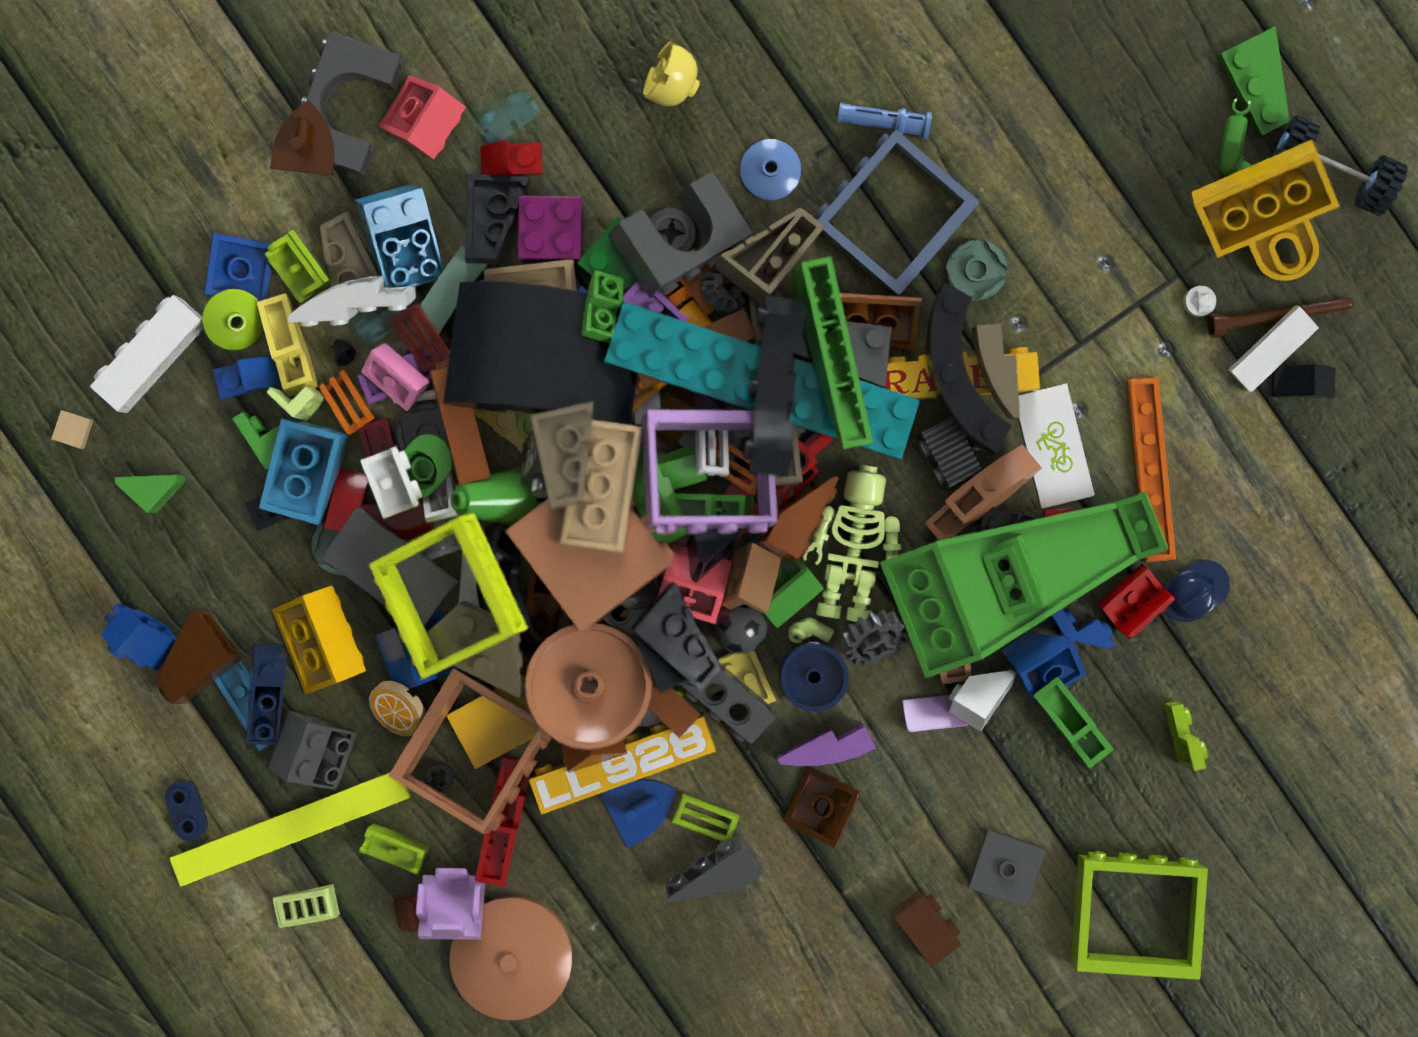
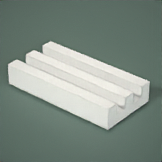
(711, 469)

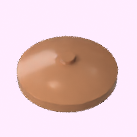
(588, 687)
(518, 961)

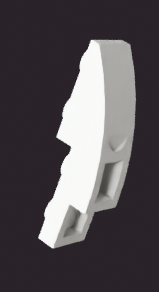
(342, 300)

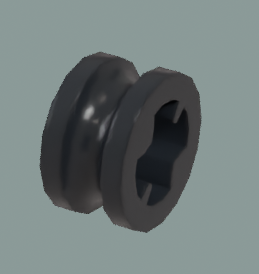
(449, 777)

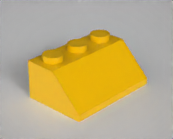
(319, 639)

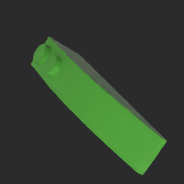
(832, 350)

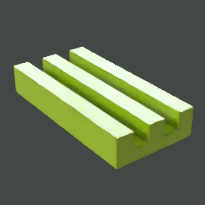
(710, 807)

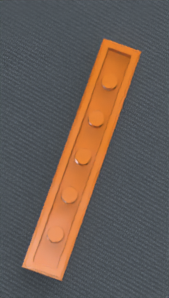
(1150, 455)

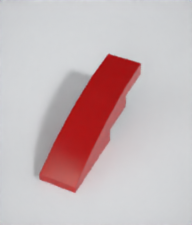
(500, 844)

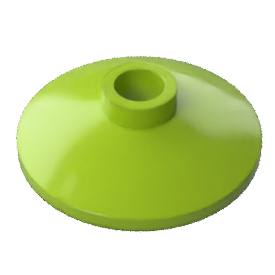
(218, 317)

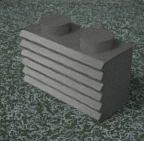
(949, 452)

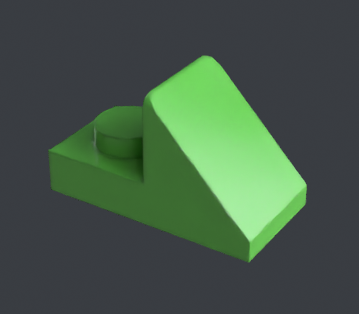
(252, 430)

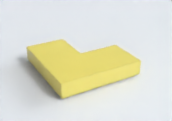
(749, 671)

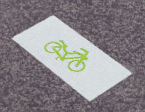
(1056, 445)

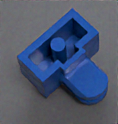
(137, 637)

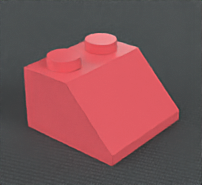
(422, 116)

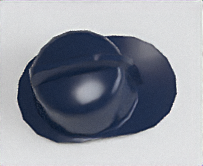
(1197, 590)

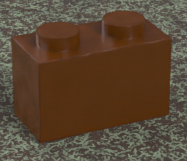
(926, 927)

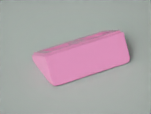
(394, 376)

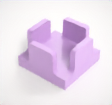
(450, 905)

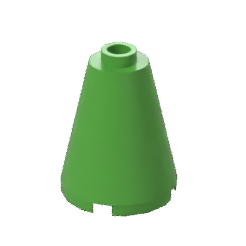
(496, 498)

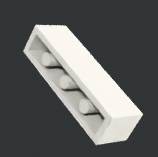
(148, 354)

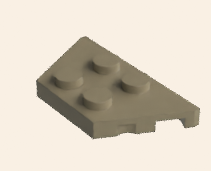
(495, 665)

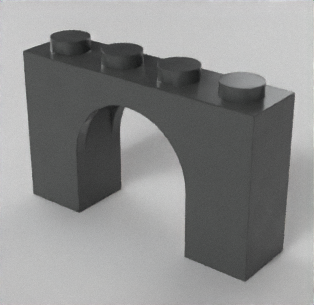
(344, 61)
(662, 266)

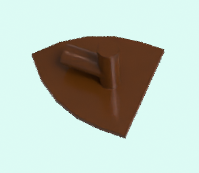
(304, 143)

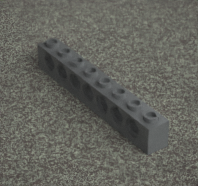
(743, 727)

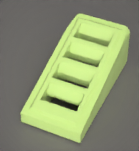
(329, 901)

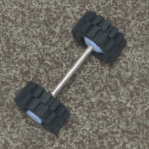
(1380, 183)

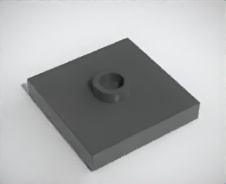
(1006, 868)

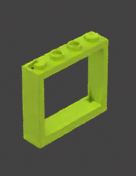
(1138, 965)

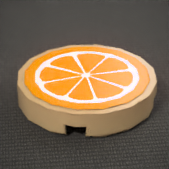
(396, 708)

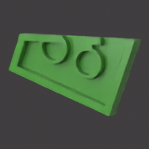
(1258, 77)

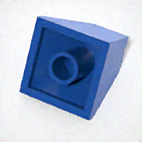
(1041, 659)

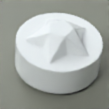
(1199, 301)

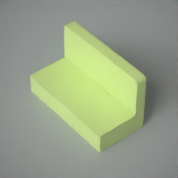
(303, 405)

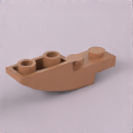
(983, 492)

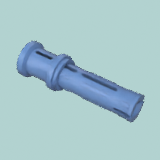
(901, 121)

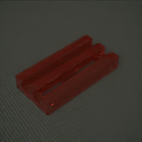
(430, 331)

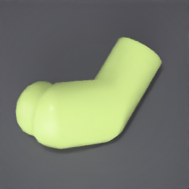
(809, 627)

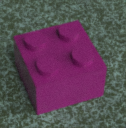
(550, 229)

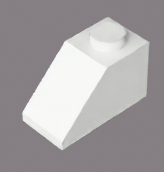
(980, 697)

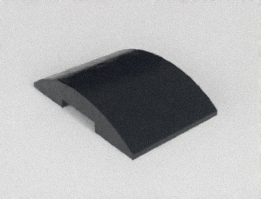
(526, 354)

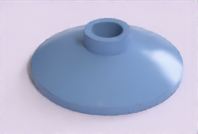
(765, 184)

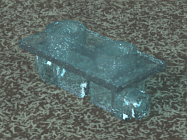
(498, 121)
(375, 325)

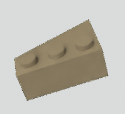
(768, 257)

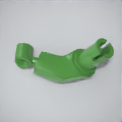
(1232, 142)

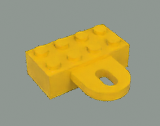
(1267, 205)

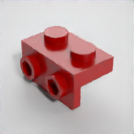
(1135, 602)

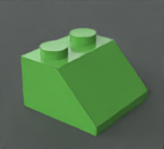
(792, 591)

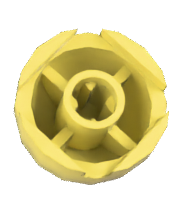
(673, 77)

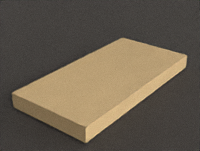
(608, 492)

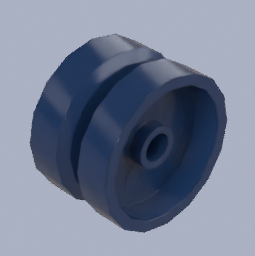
(819, 694)

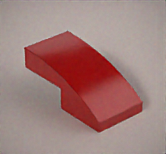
(348, 494)

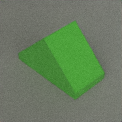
(150, 491)

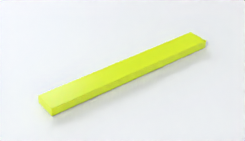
(287, 828)

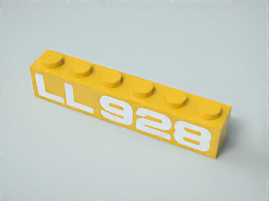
(646, 756)

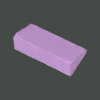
(929, 714)

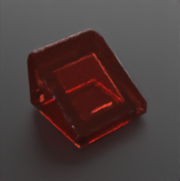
(406, 913)

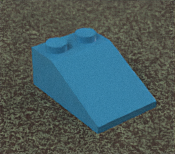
(303, 469)

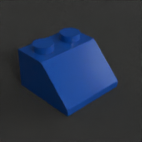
(399, 659)

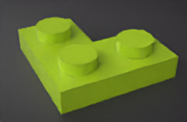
(1188, 748)

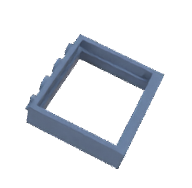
(863, 170)

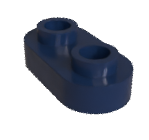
(189, 810)

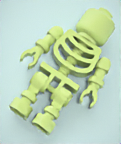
(864, 491)

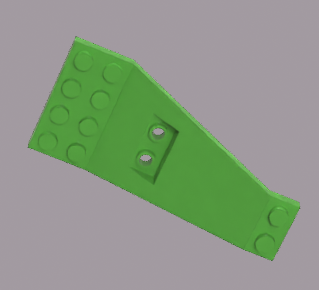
(962, 600)

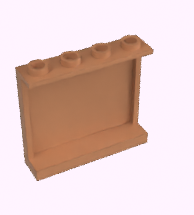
(585, 579)

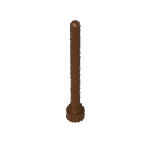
(1220, 324)

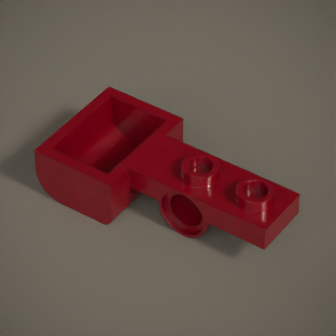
(408, 524)

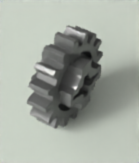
(873, 638)

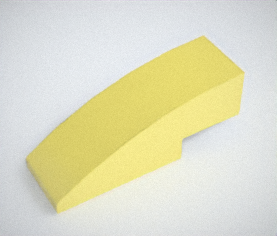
(287, 345)

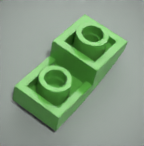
(601, 306)

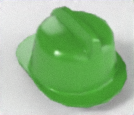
(429, 462)

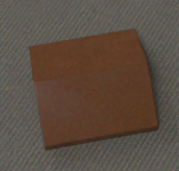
(822, 806)

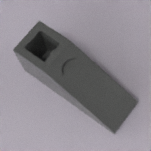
(720, 872)

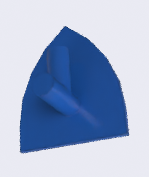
(639, 808)

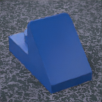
(247, 377)

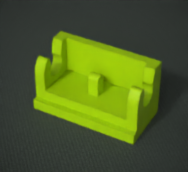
(297, 267)
(394, 848)

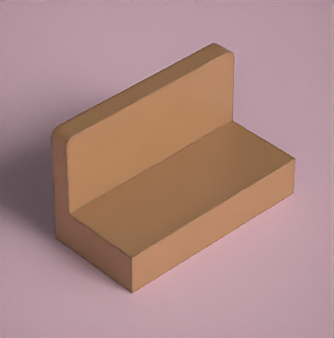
(751, 578)

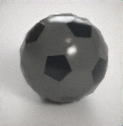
(740, 629)

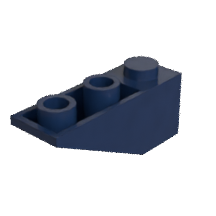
(265, 694)

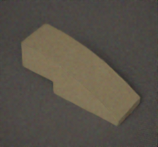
(997, 369)

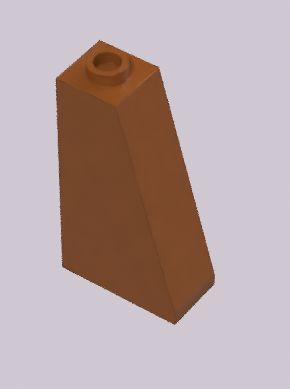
(460, 432)

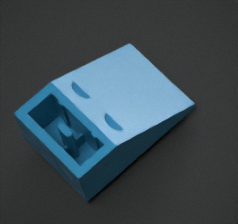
(401, 236)

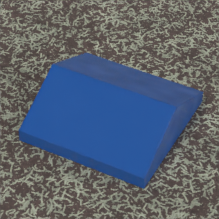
(237, 265)

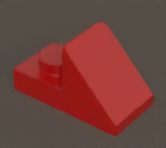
(511, 159)

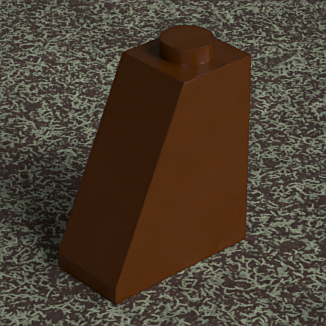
(195, 659)

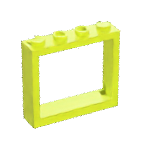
(487, 575)

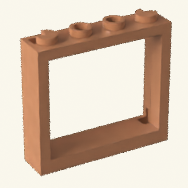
(427, 729)

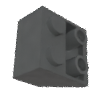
(312, 751)

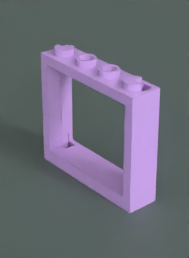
(700, 420)

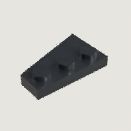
(490, 214)
(676, 637)

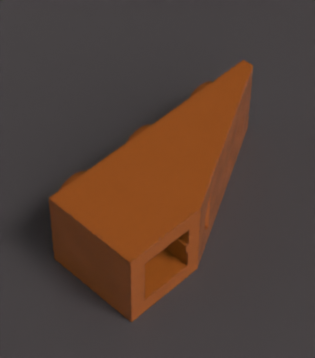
(797, 521)

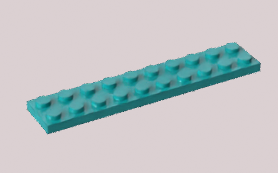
(722, 369)

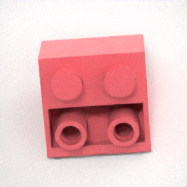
(701, 597)

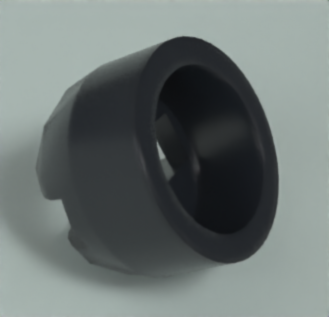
(338, 358)

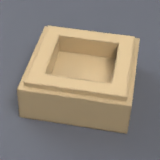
(72, 429)

